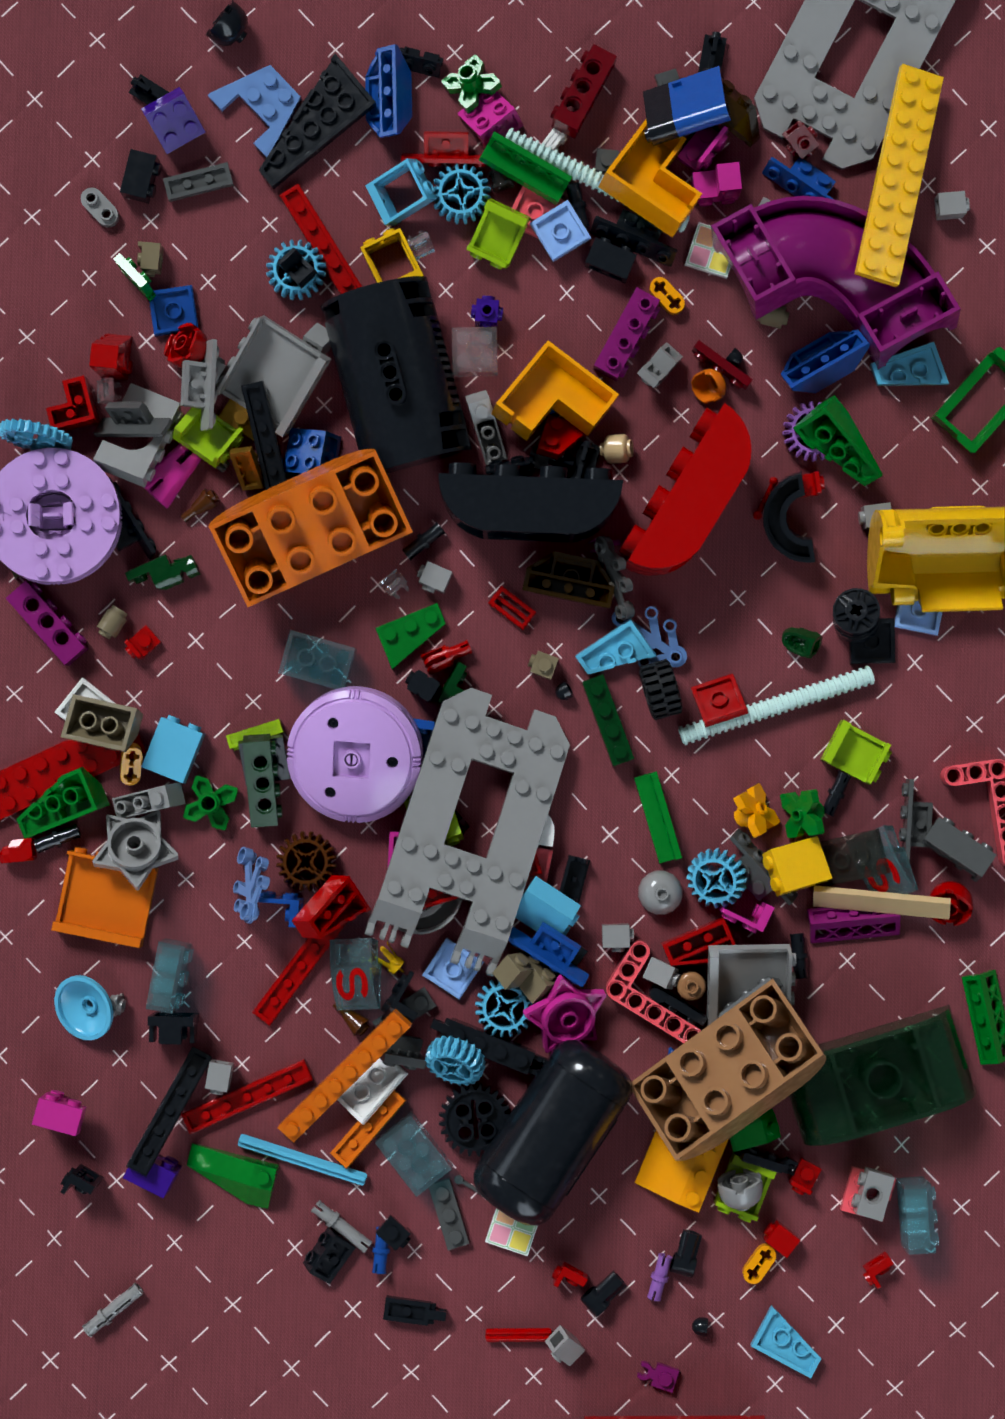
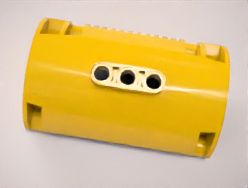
(939, 557)

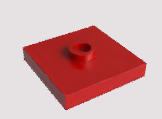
(719, 700)

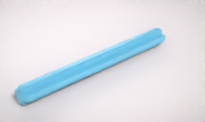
(302, 1159)

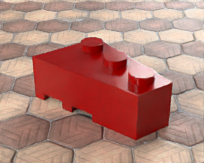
(112, 356)
(330, 907)
(693, 945)

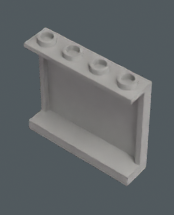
(283, 363)
(740, 967)

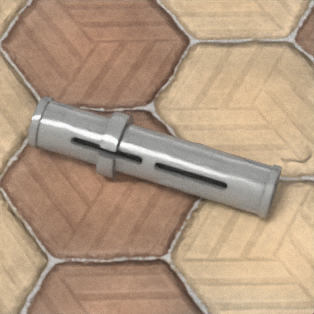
(341, 1226)
(105, 1315)

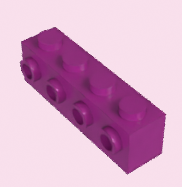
(626, 334)

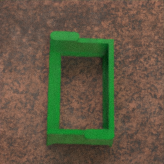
(995, 357)

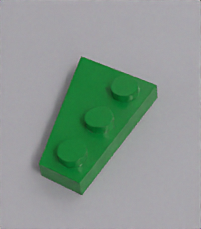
(409, 632)

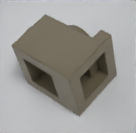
(151, 258)

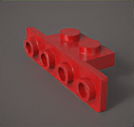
(445, 148)

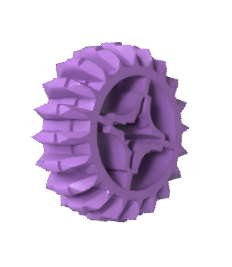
(794, 438)

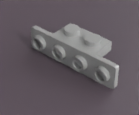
(199, 385)

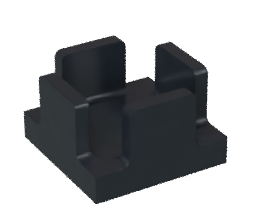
(173, 1027)

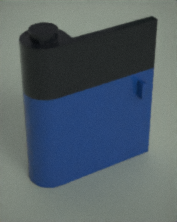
(685, 106)

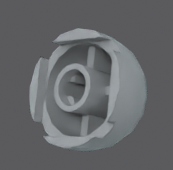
(660, 892)
(740, 1190)

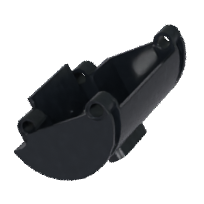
(429, 416)

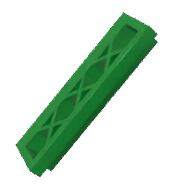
(525, 168)
(657, 817)
(984, 1017)

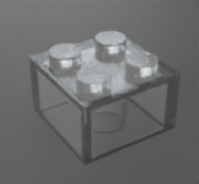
(474, 351)

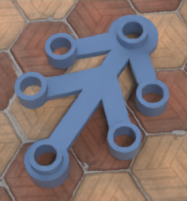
(655, 641)
(249, 909)

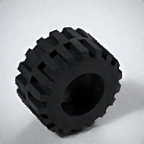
(660, 689)

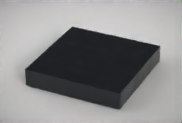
(878, 648)

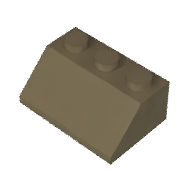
(101, 723)

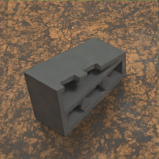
(959, 848)

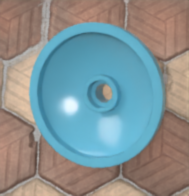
(83, 1007)

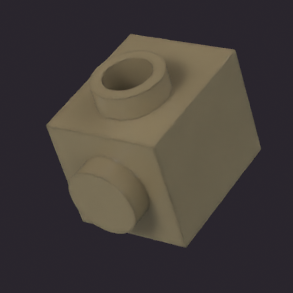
(543, 664)

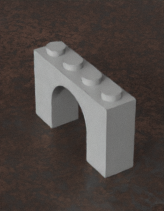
(139, 464)

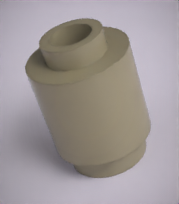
(775, 318)
(112, 622)

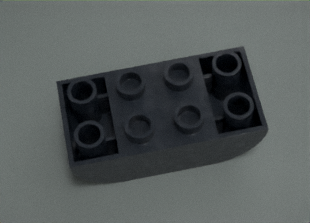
(529, 507)

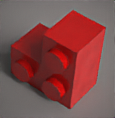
(78, 410)

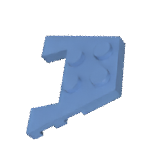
(268, 97)

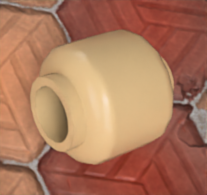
(617, 448)

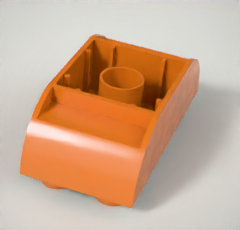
(309, 525)

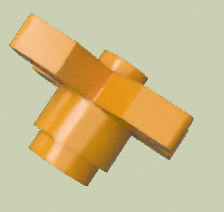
(753, 811)

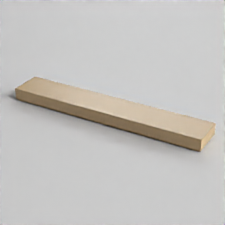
(881, 902)

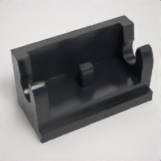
(574, 877)

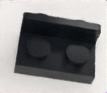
(82, 1178)
(328, 1255)

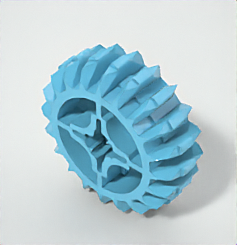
(453, 196)
(282, 284)
(723, 883)
(487, 1016)
(455, 1060)

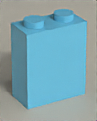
(173, 749)
(547, 905)

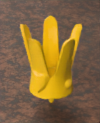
(395, 961)

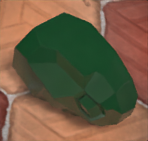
(801, 641)

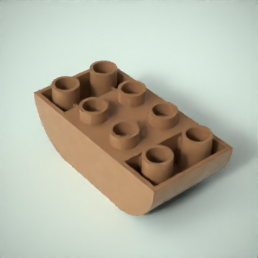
(729, 1073)

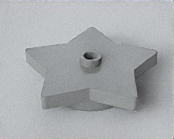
(134, 832)

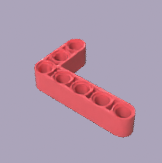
(992, 782)
(646, 1002)

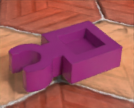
(662, 1376)

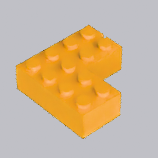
(646, 186)
(558, 384)

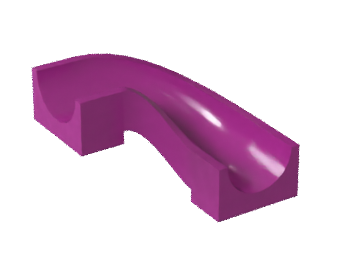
(812, 250)

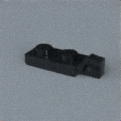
(768, 1160)
(412, 1311)

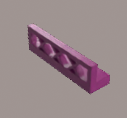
(835, 919)

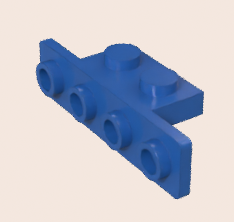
(801, 179)
(551, 949)

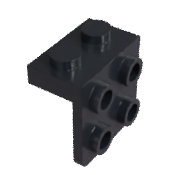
(393, 1001)

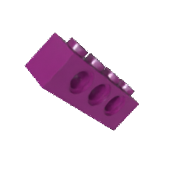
(21, 599)

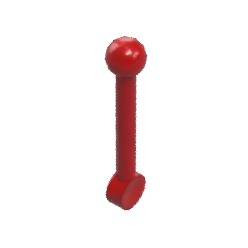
(757, 515)

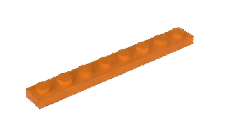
(345, 1075)

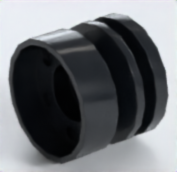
(849, 625)

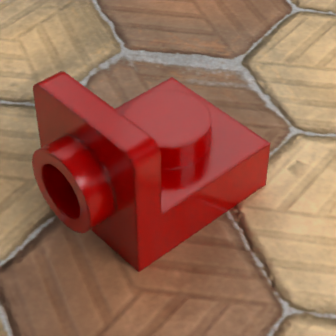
(813, 484)
(142, 643)
(804, 1177)
(878, 1265)
(573, 1275)

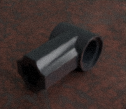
(685, 1259)
(599, 1296)

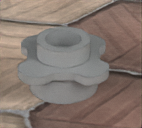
(118, 1004)

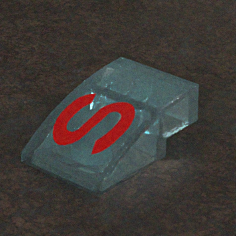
(901, 877)
(355, 973)

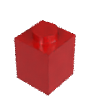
(781, 1238)

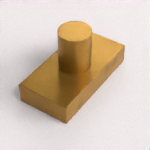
(237, 416)
(247, 468)

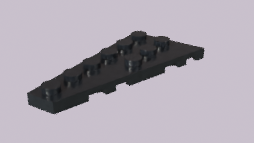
(322, 117)

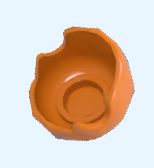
(708, 385)

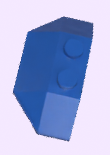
(391, 88)
(825, 361)

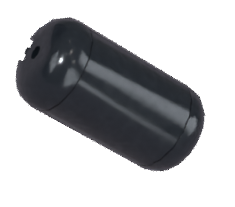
(552, 1133)

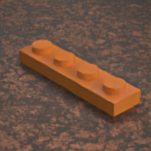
(361, 1135)

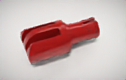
(444, 656)

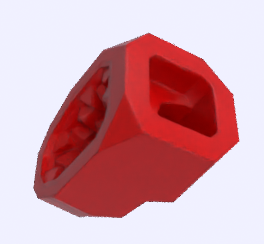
(19, 851)

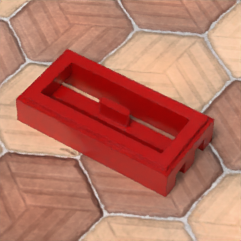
(497, 596)

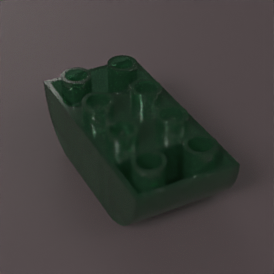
(884, 1079)

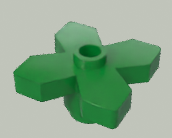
(471, 82)
(204, 791)
(805, 813)

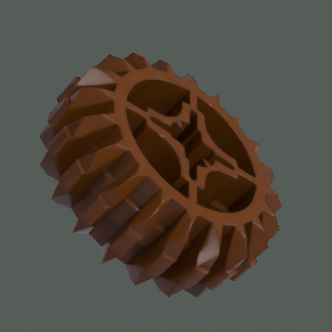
(292, 875)

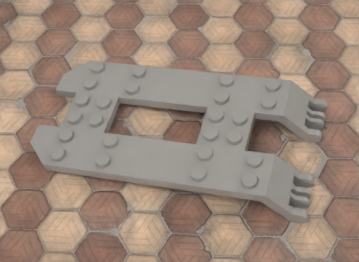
(852, 123)
(423, 859)

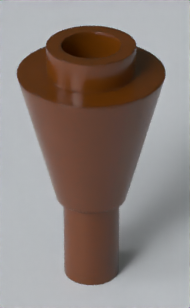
(205, 501)
(357, 1023)

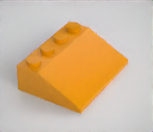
(678, 1181)

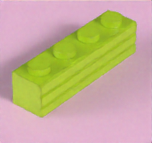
(274, 728)

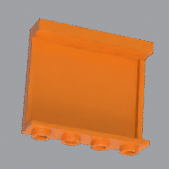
(103, 902)

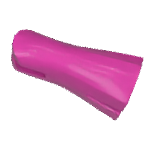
(171, 475)

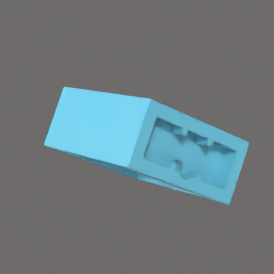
(382, 200)

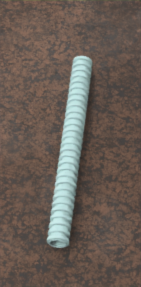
(567, 165)
(782, 703)

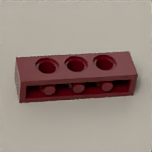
(597, 60)

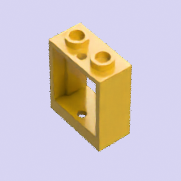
(389, 237)

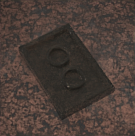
(855, 856)

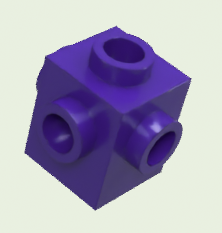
(490, 319)

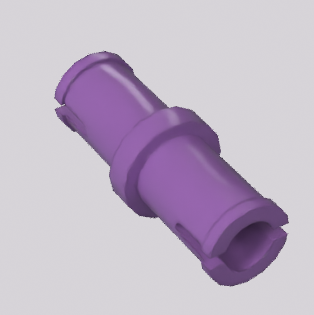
(659, 1277)

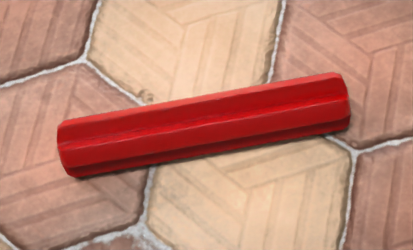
(517, 1334)

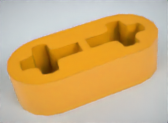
(670, 292)
(136, 765)
(754, 1260)

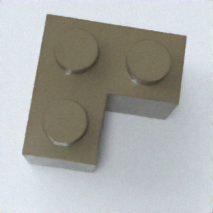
(526, 973)

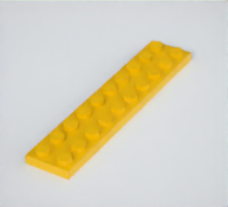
(899, 175)

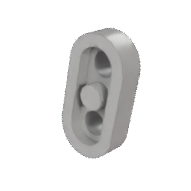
(99, 207)

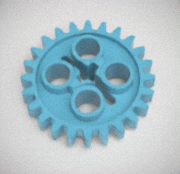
(21, 434)

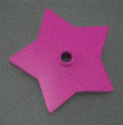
(566, 1013)

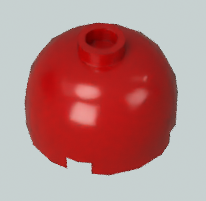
(186, 345)
(961, 902)

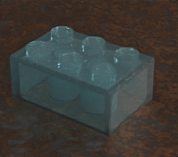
(317, 660)
(169, 976)
(414, 1154)
(917, 1215)

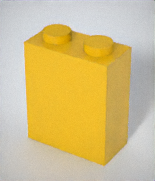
(796, 866)

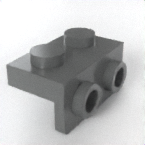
(406, 1053)

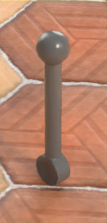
(459, 1180)

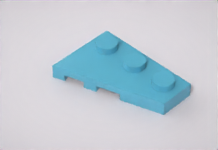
(912, 367)
(616, 648)
(785, 1344)

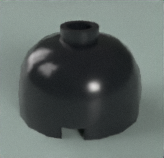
(229, 26)

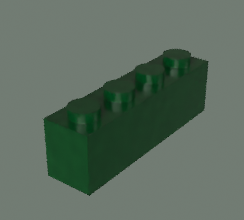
(607, 720)

